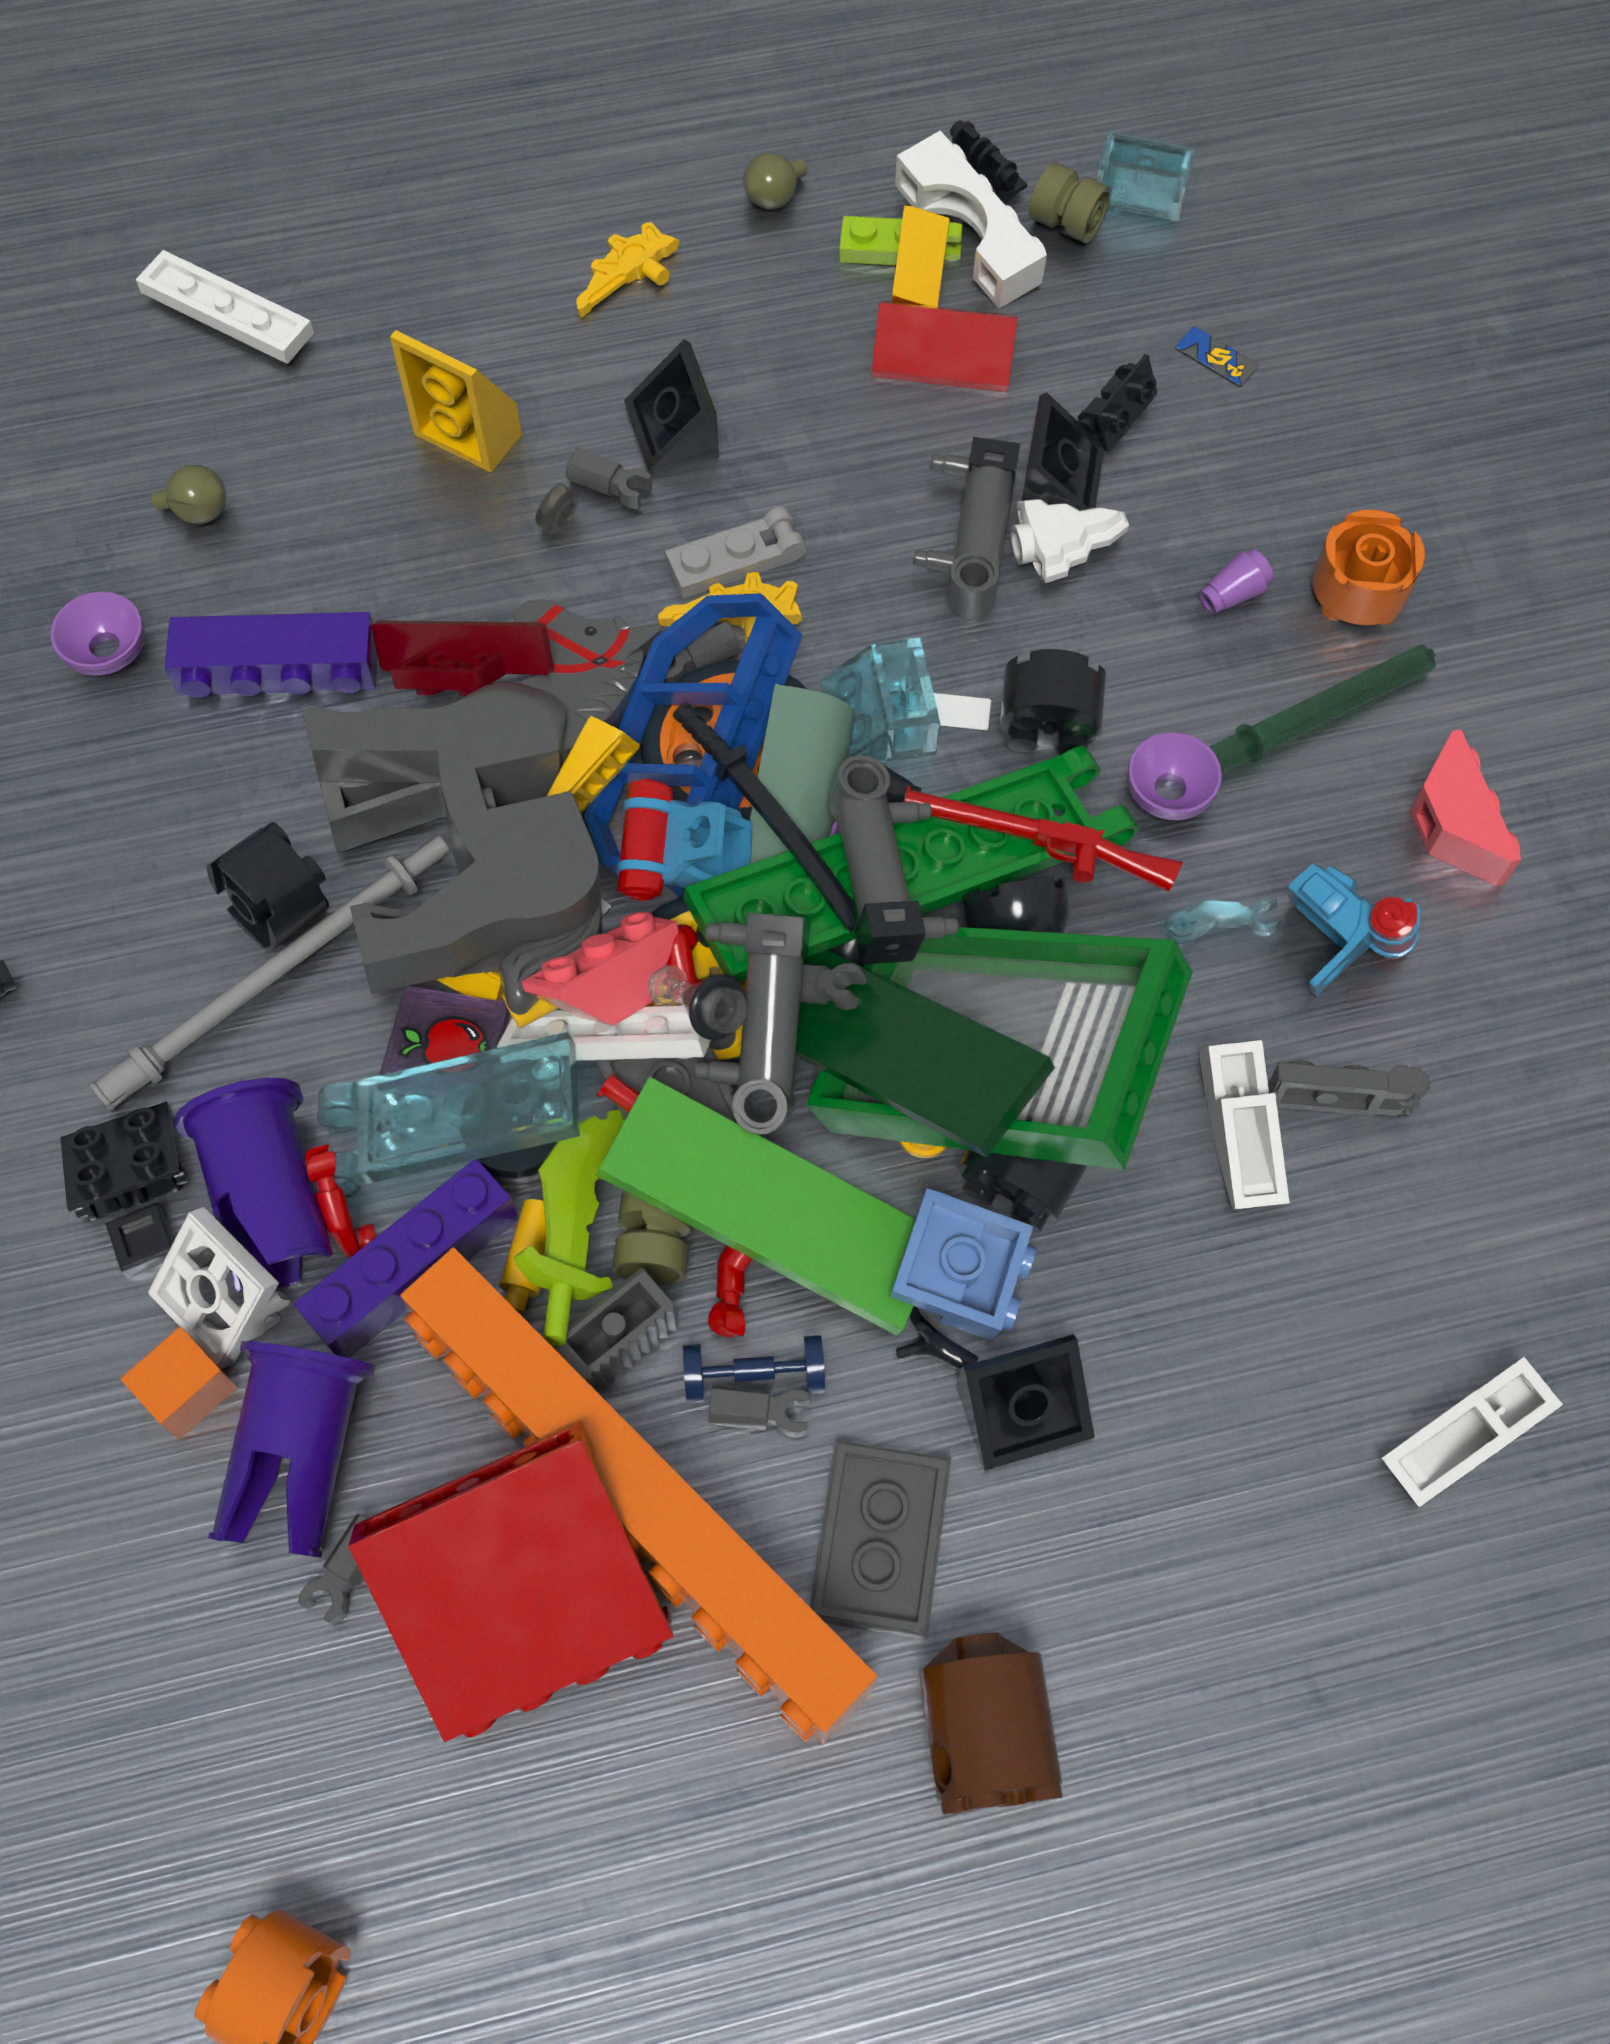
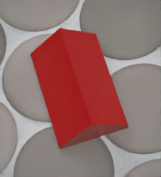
(944, 346)

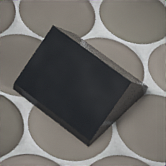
(674, 413)
(1062, 459)
(1026, 1402)

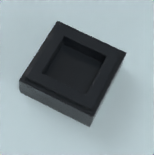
(141, 1239)

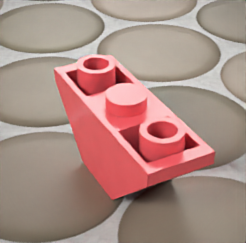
(1463, 817)
(609, 972)

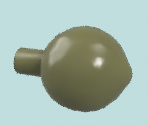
(772, 180)
(192, 494)

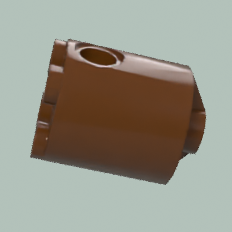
(989, 1725)

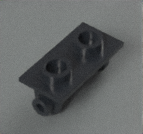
(1121, 402)

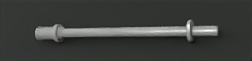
(148, 1062)

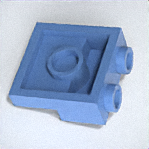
(964, 1264)

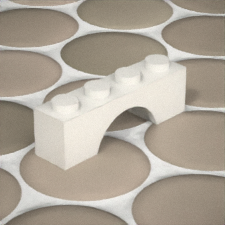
(941, 181)

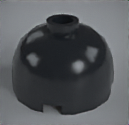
(1019, 906)

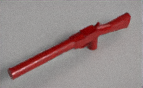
(1068, 837)

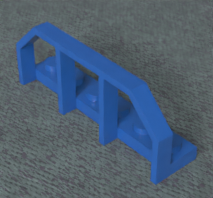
(740, 721)

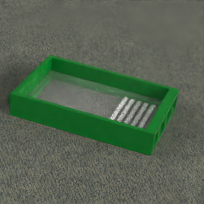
(1081, 999)

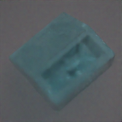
(1145, 175)
(890, 700)

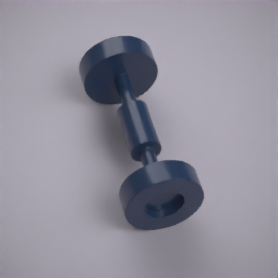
(753, 1369)

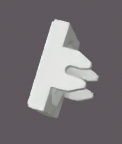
(179, 1294)

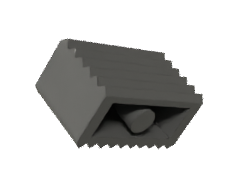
(618, 1330)

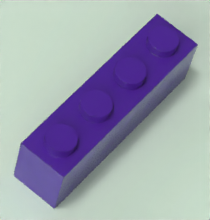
(271, 654)
(366, 1289)

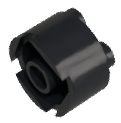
(1052, 701)
(269, 886)
(1028, 1185)

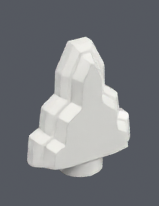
(1061, 535)

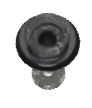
(713, 1005)

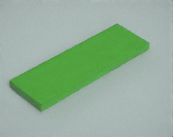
(762, 1202)

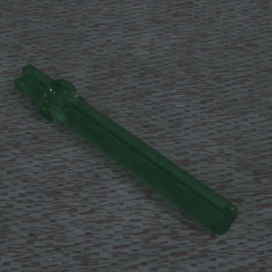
(1255, 740)

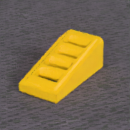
(594, 761)

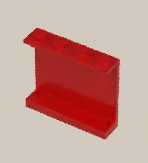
(510, 1584)

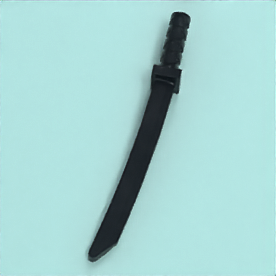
(732, 766)

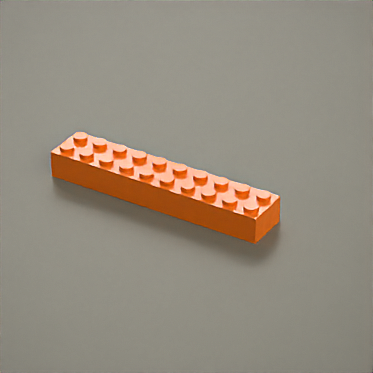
(682, 1539)

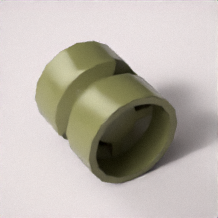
(1069, 202)
(649, 1242)

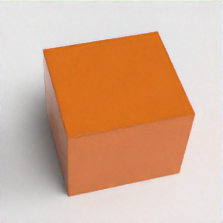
(178, 1383)

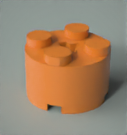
(1367, 568)
(275, 1985)

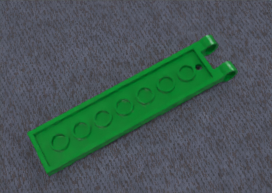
(937, 856)

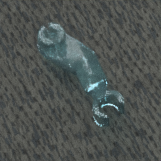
(1208, 914)

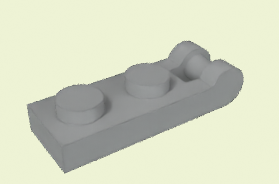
(735, 552)

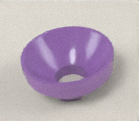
(94, 619)
(1176, 759)

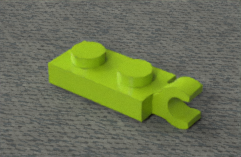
(877, 240)

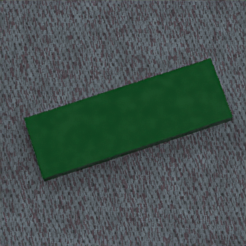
(922, 1058)

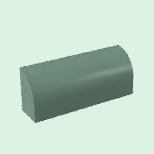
(799, 762)

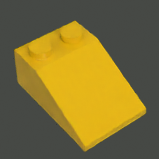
(455, 404)

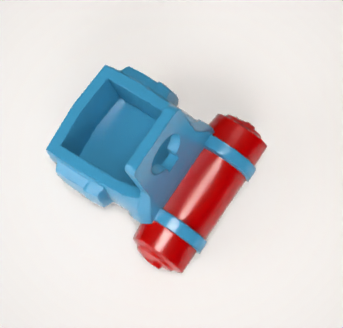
(676, 841)
(1352, 921)

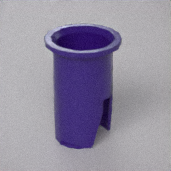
(258, 1172)
(297, 1411)

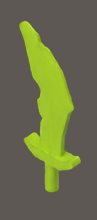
(569, 1207)

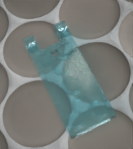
(454, 1110)

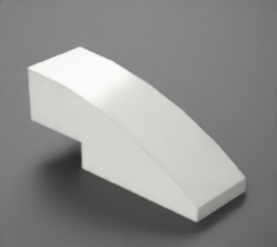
(1244, 1124)
(1471, 1431)

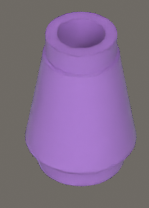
(1237, 582)

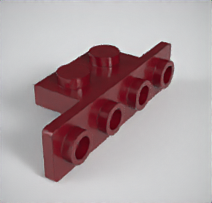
(459, 653)

